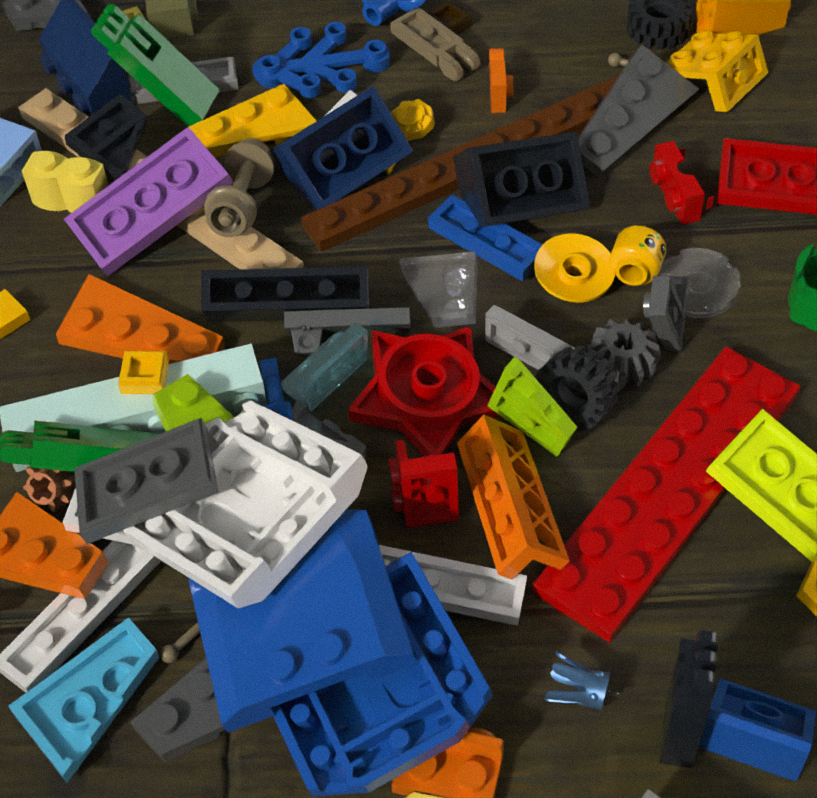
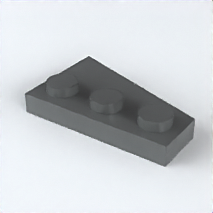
(182, 716)

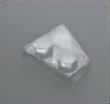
(444, 286)

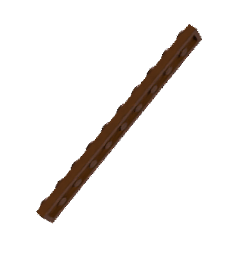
(438, 175)

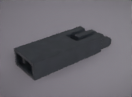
(689, 699)

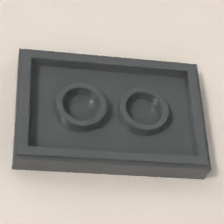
(144, 480)

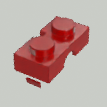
(680, 191)

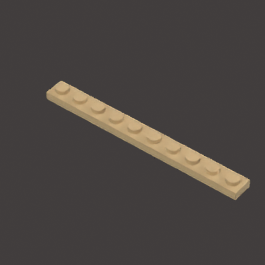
(245, 251)

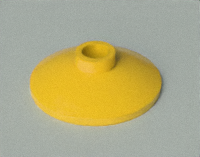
(577, 256)

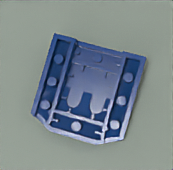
(312, 631)
(379, 728)

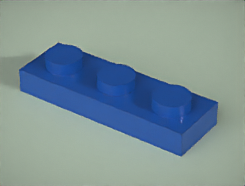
(495, 244)

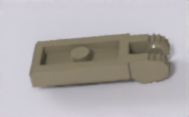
(435, 43)

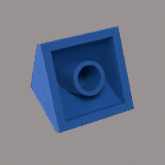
(758, 730)

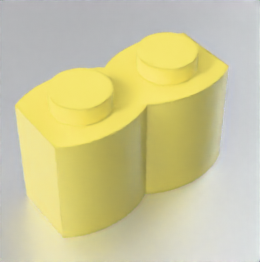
(62, 182)

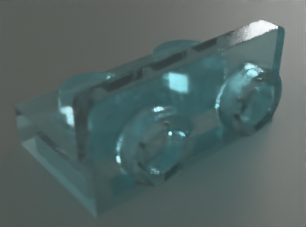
(328, 366)

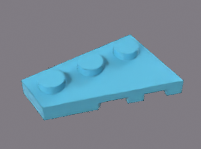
(84, 696)

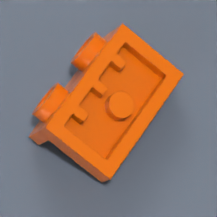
(460, 771)

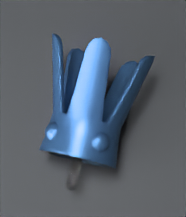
(590, 682)

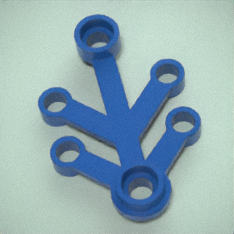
(281, 69)

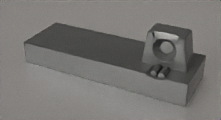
(309, 326)

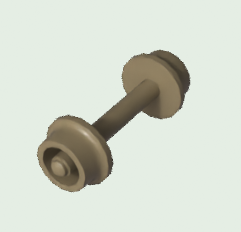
(229, 207)

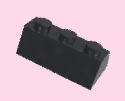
(522, 179)

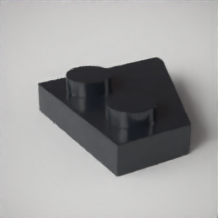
(110, 136)

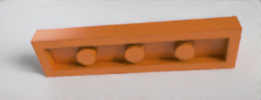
(501, 498)

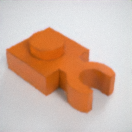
(500, 84)

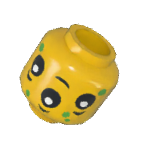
(637, 255)

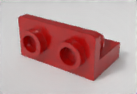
(424, 487)

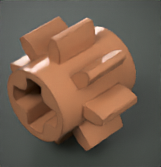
(50, 487)

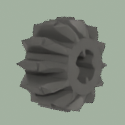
(628, 349)

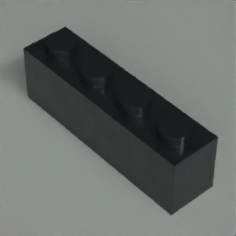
(270, 292)

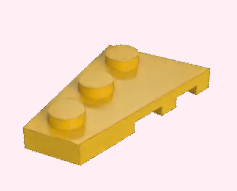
(264, 117)

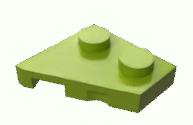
(531, 408)

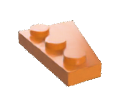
(44, 554)

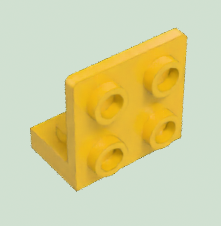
(727, 61)

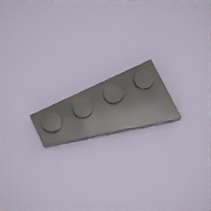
(633, 106)

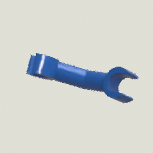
(273, 389)

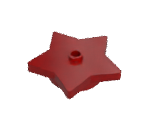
(424, 388)

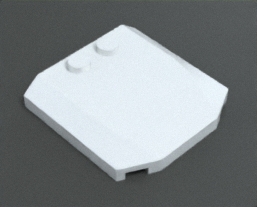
(272, 505)

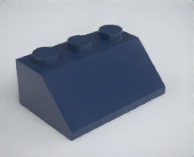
(80, 60)
(342, 149)

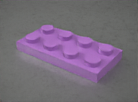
(147, 201)

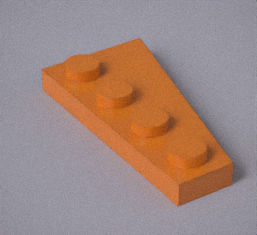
(116, 321)

